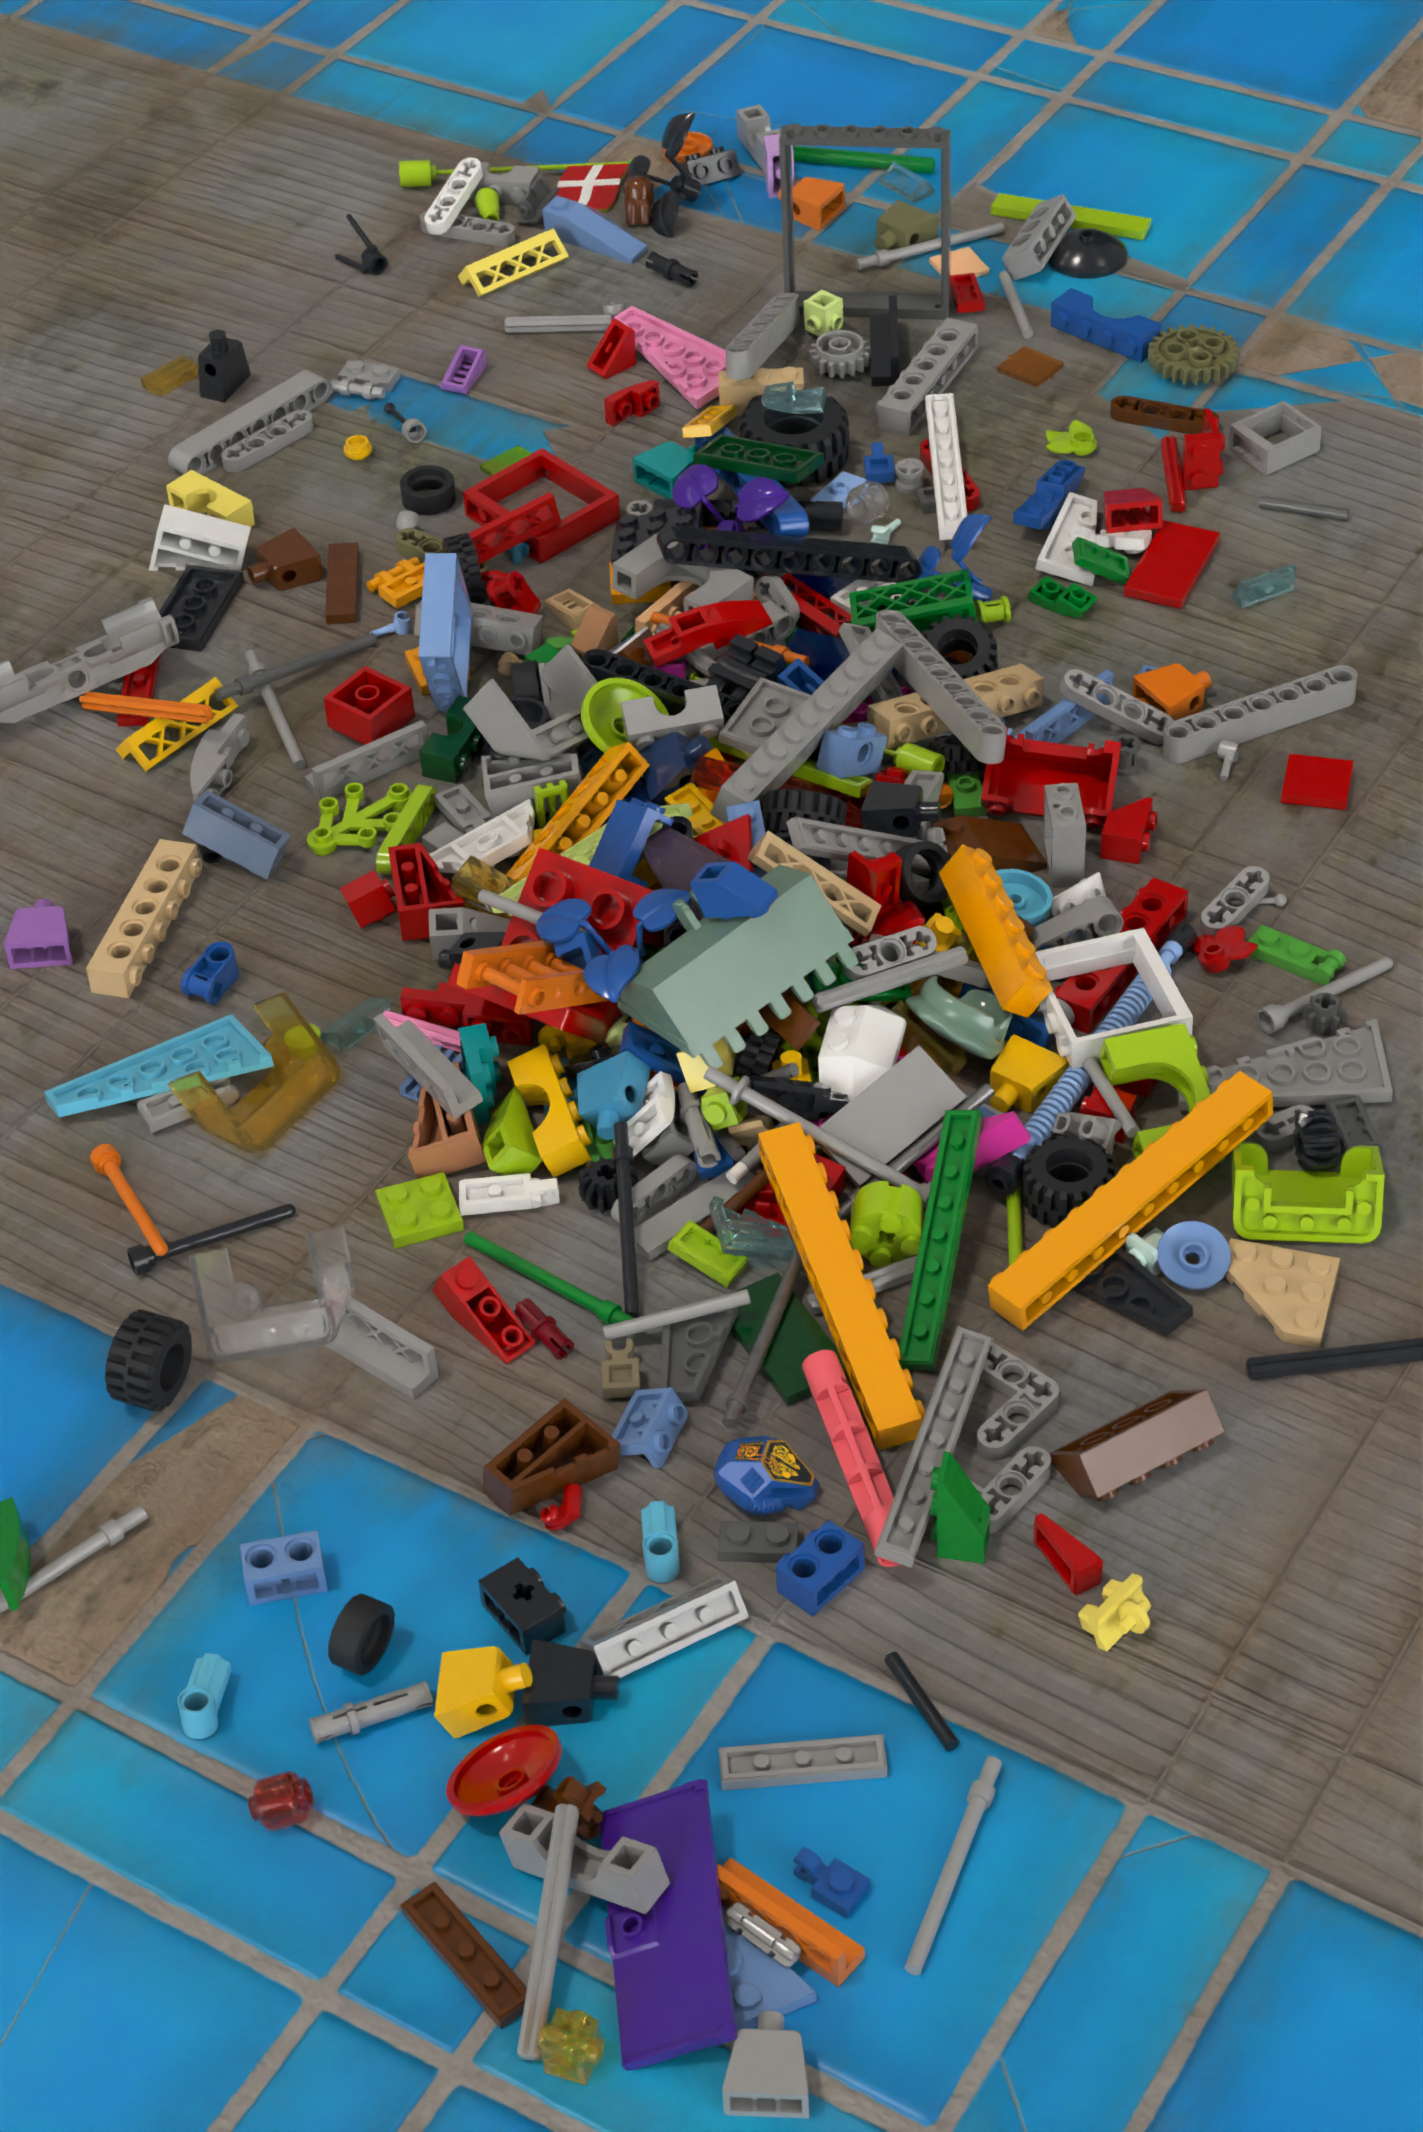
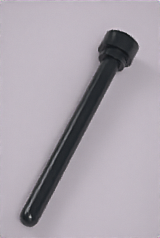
(143, 1258)

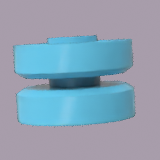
(1029, 894)

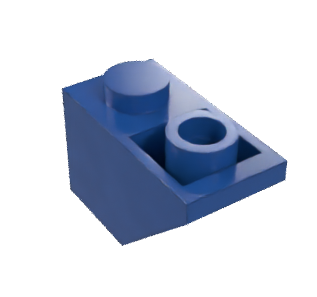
(731, 891)

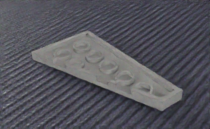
(1316, 1069)

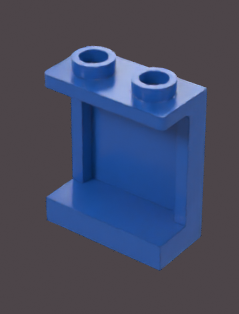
(626, 837)

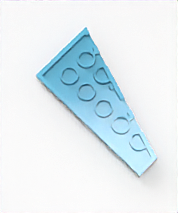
(215, 1049)

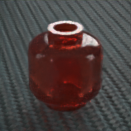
(281, 1800)

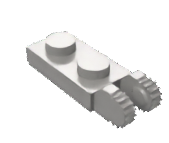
(166, 1109)

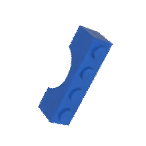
(1126, 336)

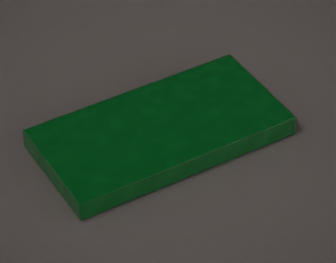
(759, 458)
(793, 1341)

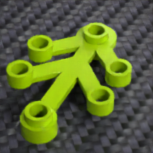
(325, 838)

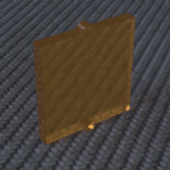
(1030, 366)

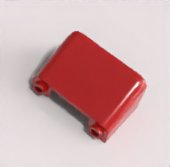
(1028, 765)

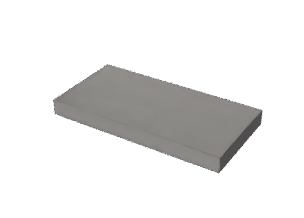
(893, 1112)

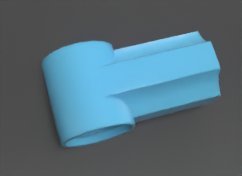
(660, 1542)
(203, 1695)

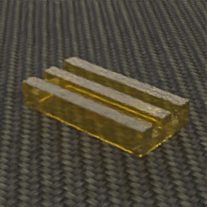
(170, 375)

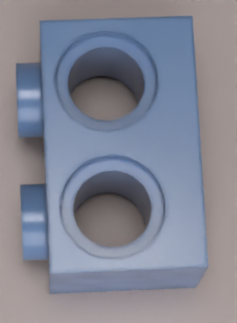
(283, 1567)

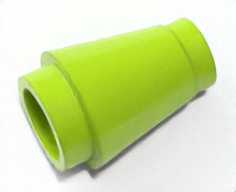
(487, 203)

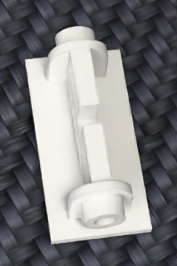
(1077, 894)

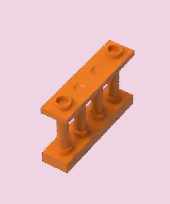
(529, 972)

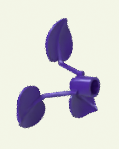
(756, 497)

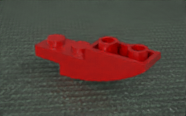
(704, 625)
(460, 1009)

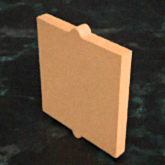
(962, 262)

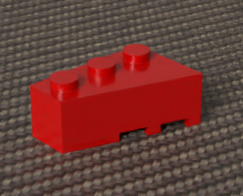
(418, 889)

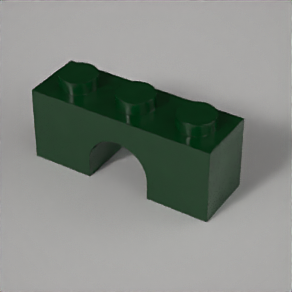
(451, 755)

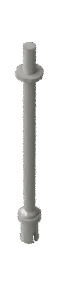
(741, 1091)

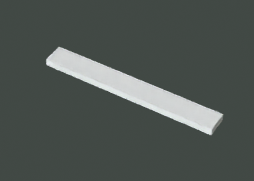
(945, 463)

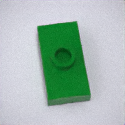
(1100, 560)

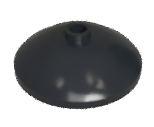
(1088, 254)

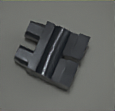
(743, 666)

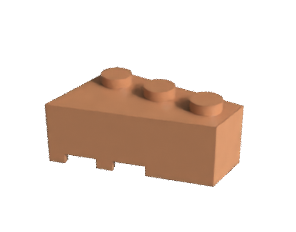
(444, 1142)

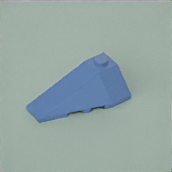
(591, 230)

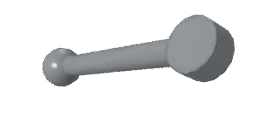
(1279, 900)

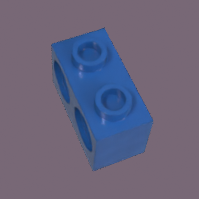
(820, 1567)

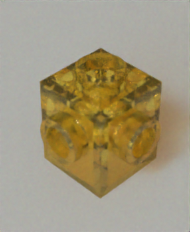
(571, 2045)

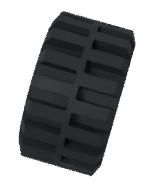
(966, 636)
(785, 804)
(1063, 1176)
(148, 1360)

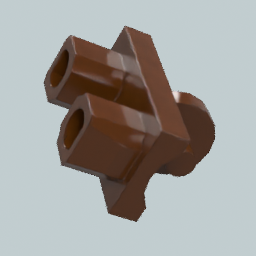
(575, 1793)

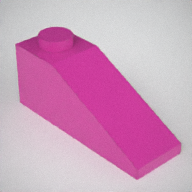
(997, 1138)

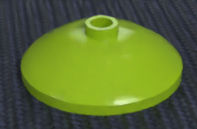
(602, 710)

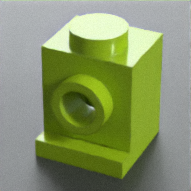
(719, 1111)

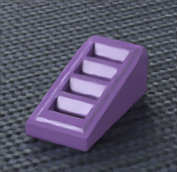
(463, 356)

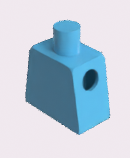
(612, 1092)

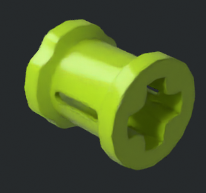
(993, 610)

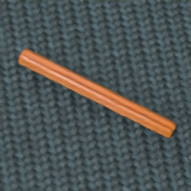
(147, 707)

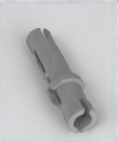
(698, 1127)
(379, 1709)

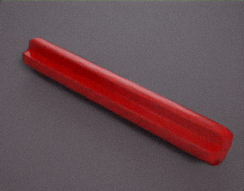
(1173, 474)

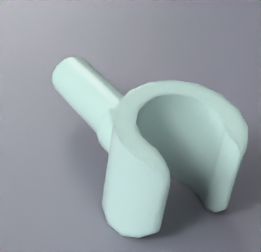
(882, 533)

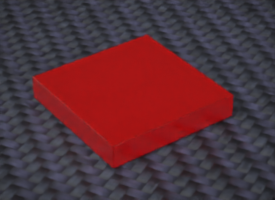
(1317, 781)

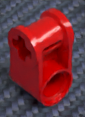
(513, 594)

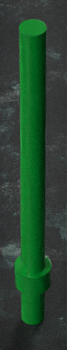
(605, 1310)

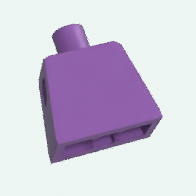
(38, 937)

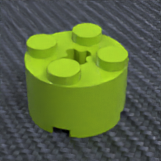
(886, 1222)

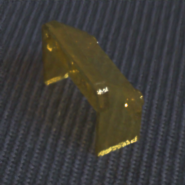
(296, 1082)

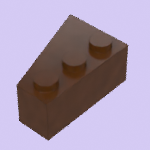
(547, 1456)

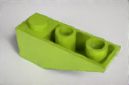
(509, 1138)

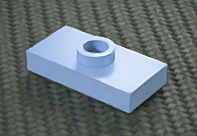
(839, 488)

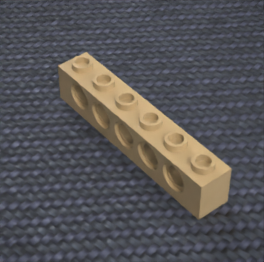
(912, 719)
(144, 919)

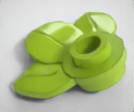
(1077, 440)

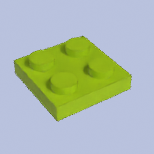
(419, 1210)

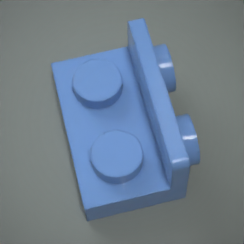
(651, 1424)

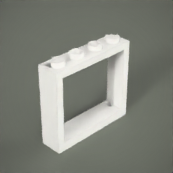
(1101, 954)

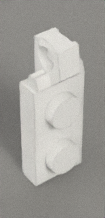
(506, 1193)

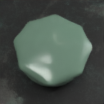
(968, 1022)

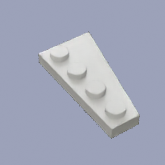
(1075, 520)

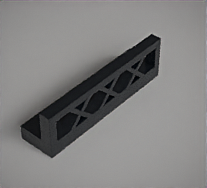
(885, 346)

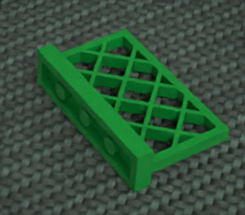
(926, 609)

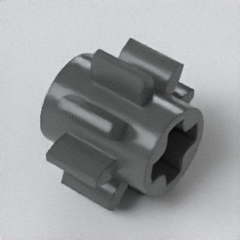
(1324, 1013)

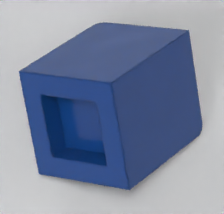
(578, 949)

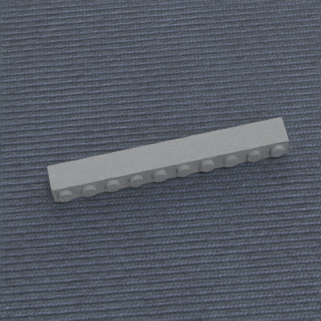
(804, 729)

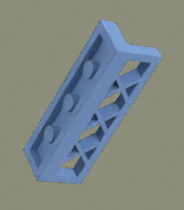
(1064, 717)

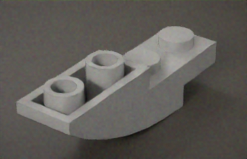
(215, 754)

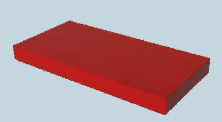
(1172, 564)

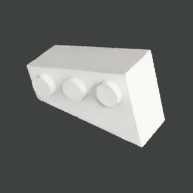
(198, 540)

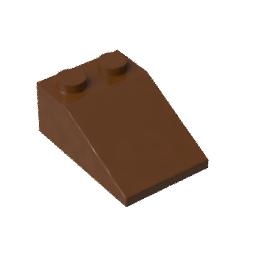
(1002, 840)

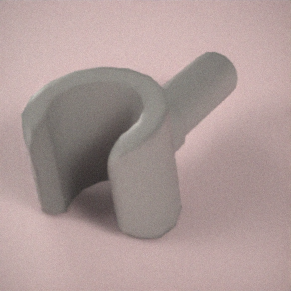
(1227, 751)

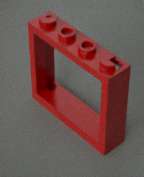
(603, 506)

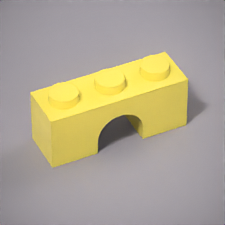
(204, 495)

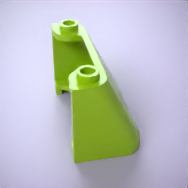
(1308, 1203)

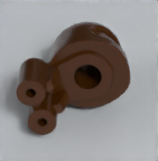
(638, 199)

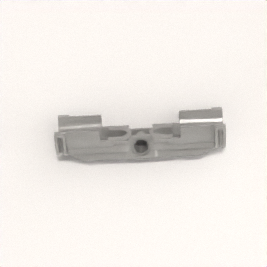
(131, 642)

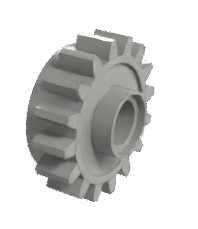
(840, 353)

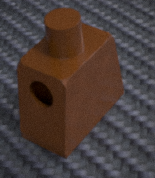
(286, 562)

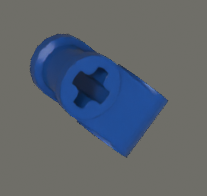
(211, 973)

